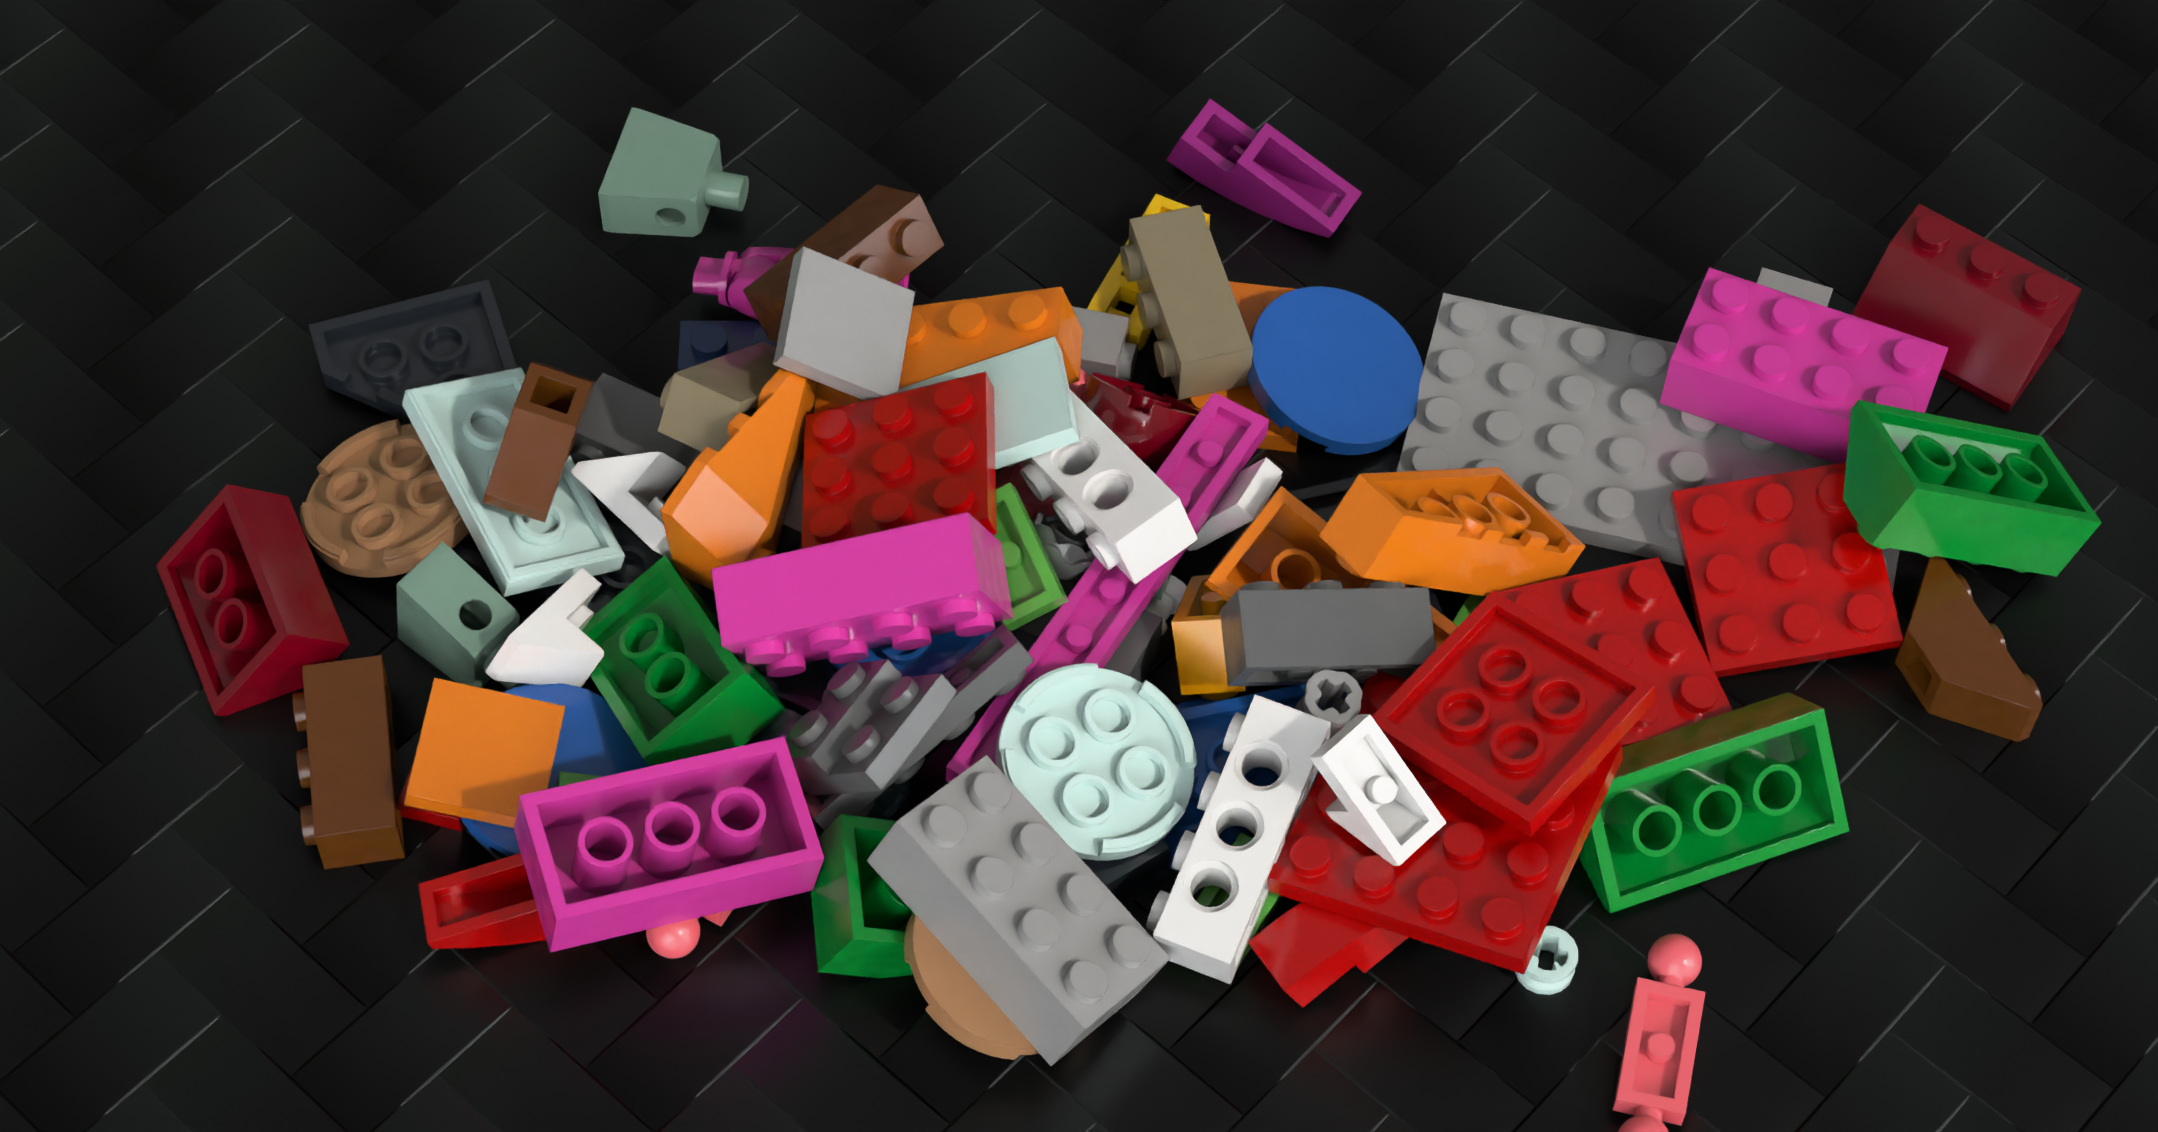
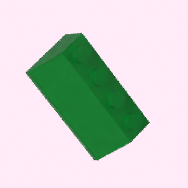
(1962, 491)
(1714, 801)

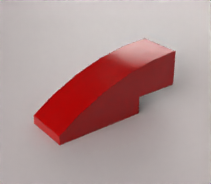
(481, 907)
(1316, 947)

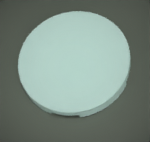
(1099, 759)

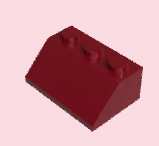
(1972, 297)
(250, 599)

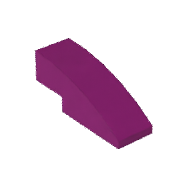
(1263, 172)

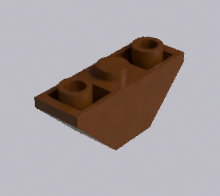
(538, 440)
(1962, 661)

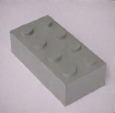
(1017, 909)

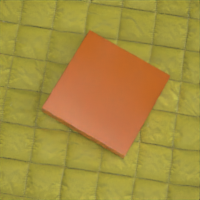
(482, 752)

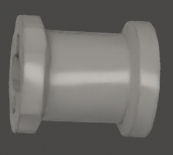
(1325, 691)

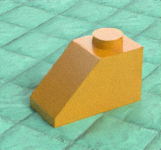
(1200, 643)

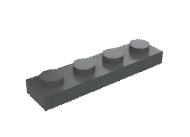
(986, 671)

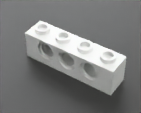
(1111, 497)
(1216, 937)

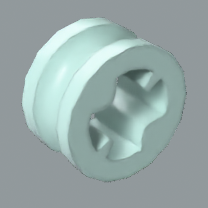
(1566, 955)

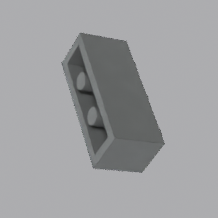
(1297, 632)

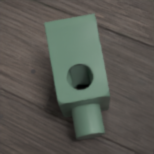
(666, 179)
(453, 617)

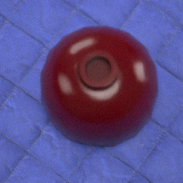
(1137, 417)

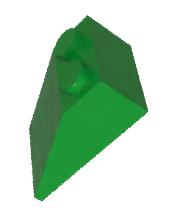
(671, 675)
(854, 910)

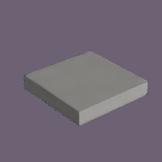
(843, 326)

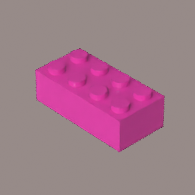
(1791, 366)
(863, 595)
(667, 843)

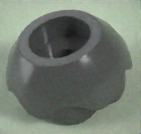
(1066, 551)

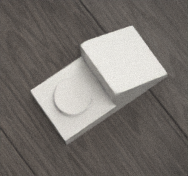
(634, 491)
(551, 640)
(1376, 791)

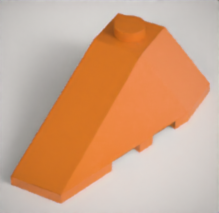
(737, 498)
(1287, 550)

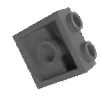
(865, 727)

